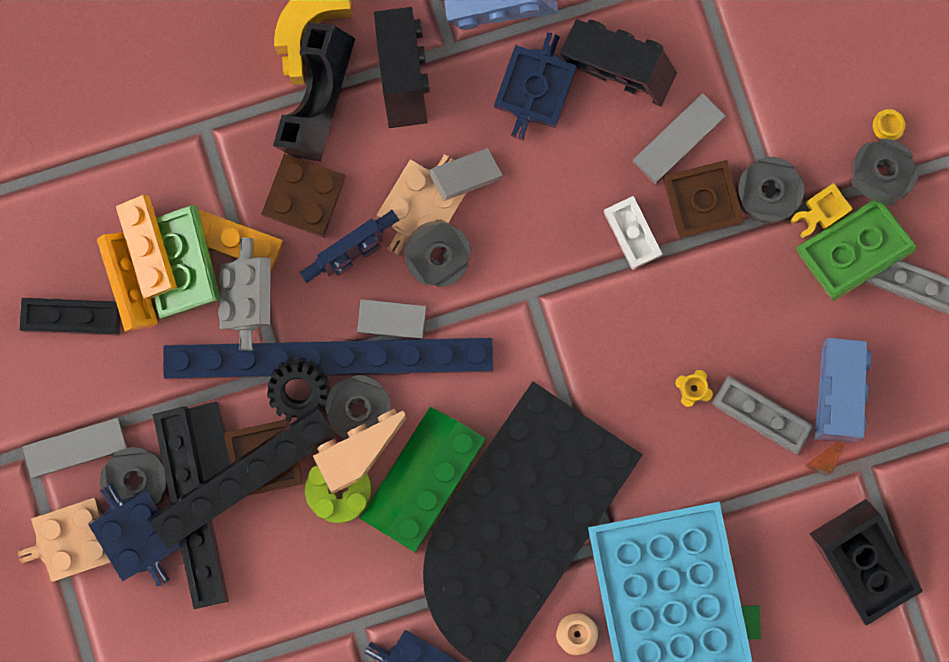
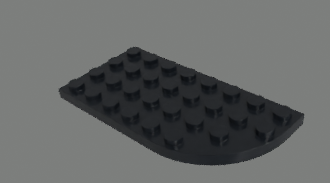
(520, 523)

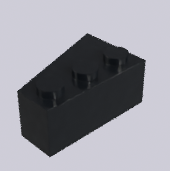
(620, 59)
(400, 66)

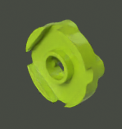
(333, 509)

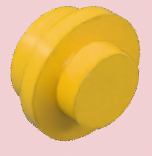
(888, 124)

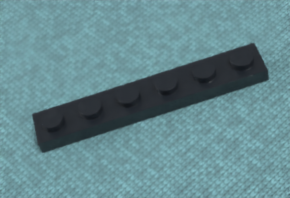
(182, 475)
(241, 477)

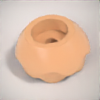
(567, 628)

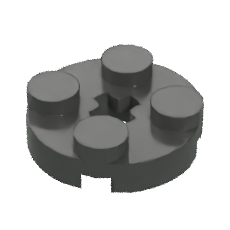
(786, 180)
(875, 185)
(420, 247)
(351, 391)
(135, 460)

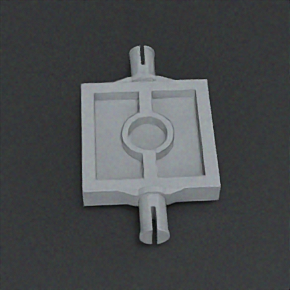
(245, 294)

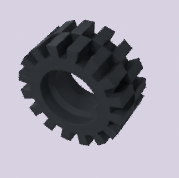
(297, 370)

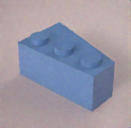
(471, 13)
(842, 391)

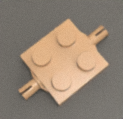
(416, 202)
(67, 541)

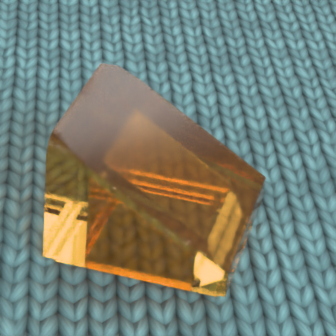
(826, 461)

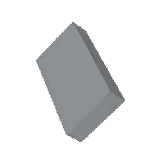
(465, 174)
(391, 319)

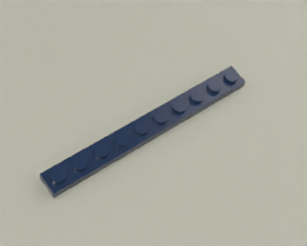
(334, 357)

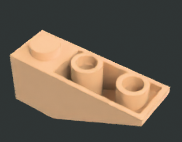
(352, 458)

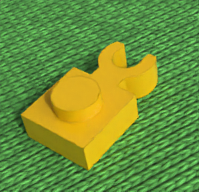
(824, 208)

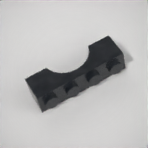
(326, 59)

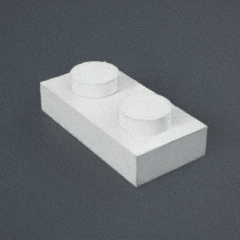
(632, 233)

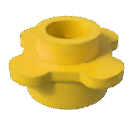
(697, 379)

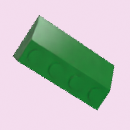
(423, 479)

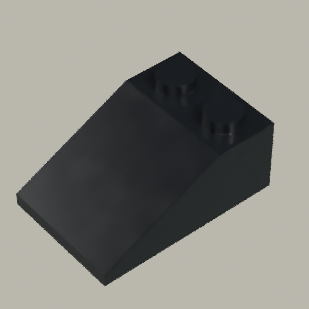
(866, 561)

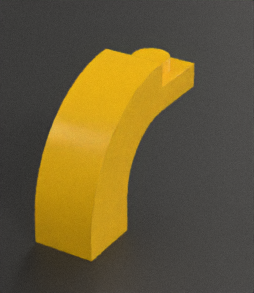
(292, 28)

